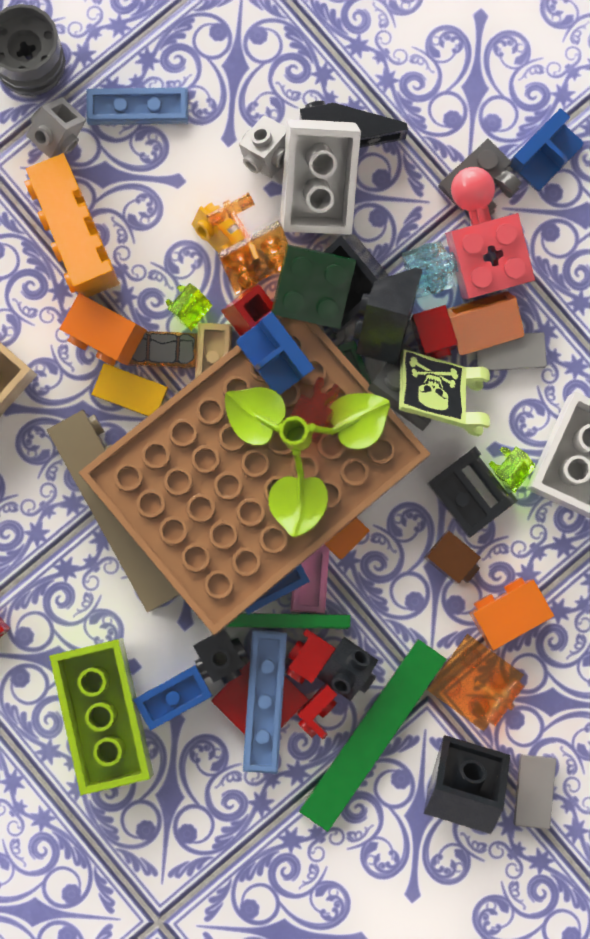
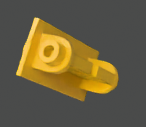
(218, 236)

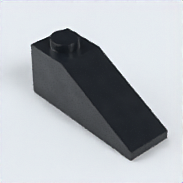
(373, 127)

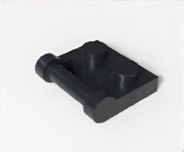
(462, 497)

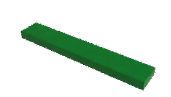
(372, 735)

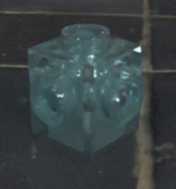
(436, 265)

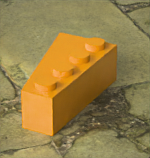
(71, 225)

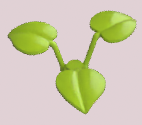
(260, 411)

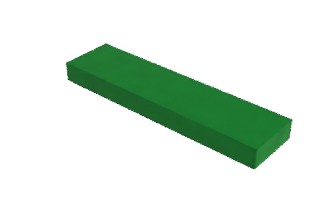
(289, 620)

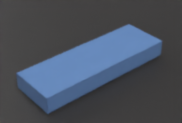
(137, 106)

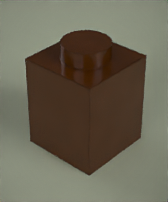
(453, 558)

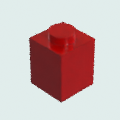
(248, 309)
(434, 332)

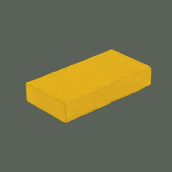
(129, 390)

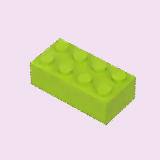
(101, 716)

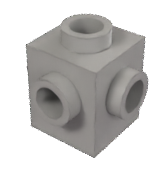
(56, 127)
(264, 147)

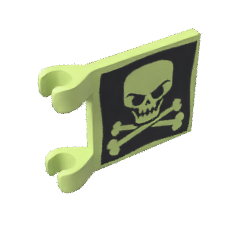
(439, 390)

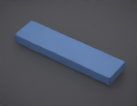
(264, 702)

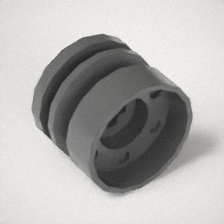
(27, 32)

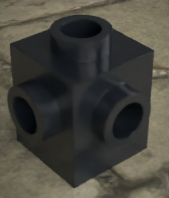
(207, 653)
(348, 669)

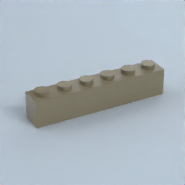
(78, 445)

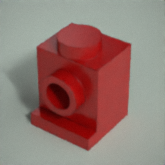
(308, 657)

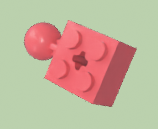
(473, 191)

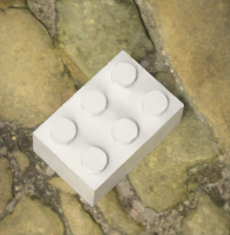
(319, 176)
(565, 462)

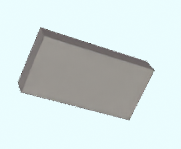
(520, 353)
(534, 791)

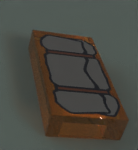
(166, 350)

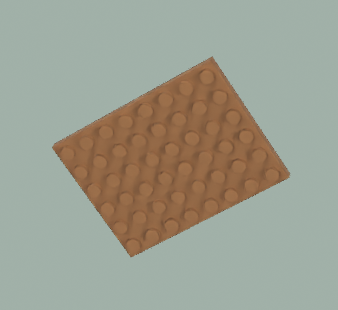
(202, 493)

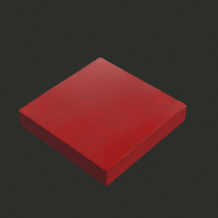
(234, 695)

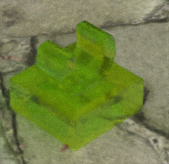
(189, 306)
(514, 468)

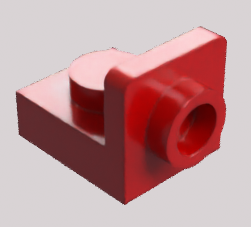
(319, 704)

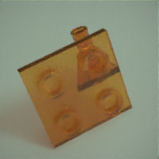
(256, 254)
(477, 683)

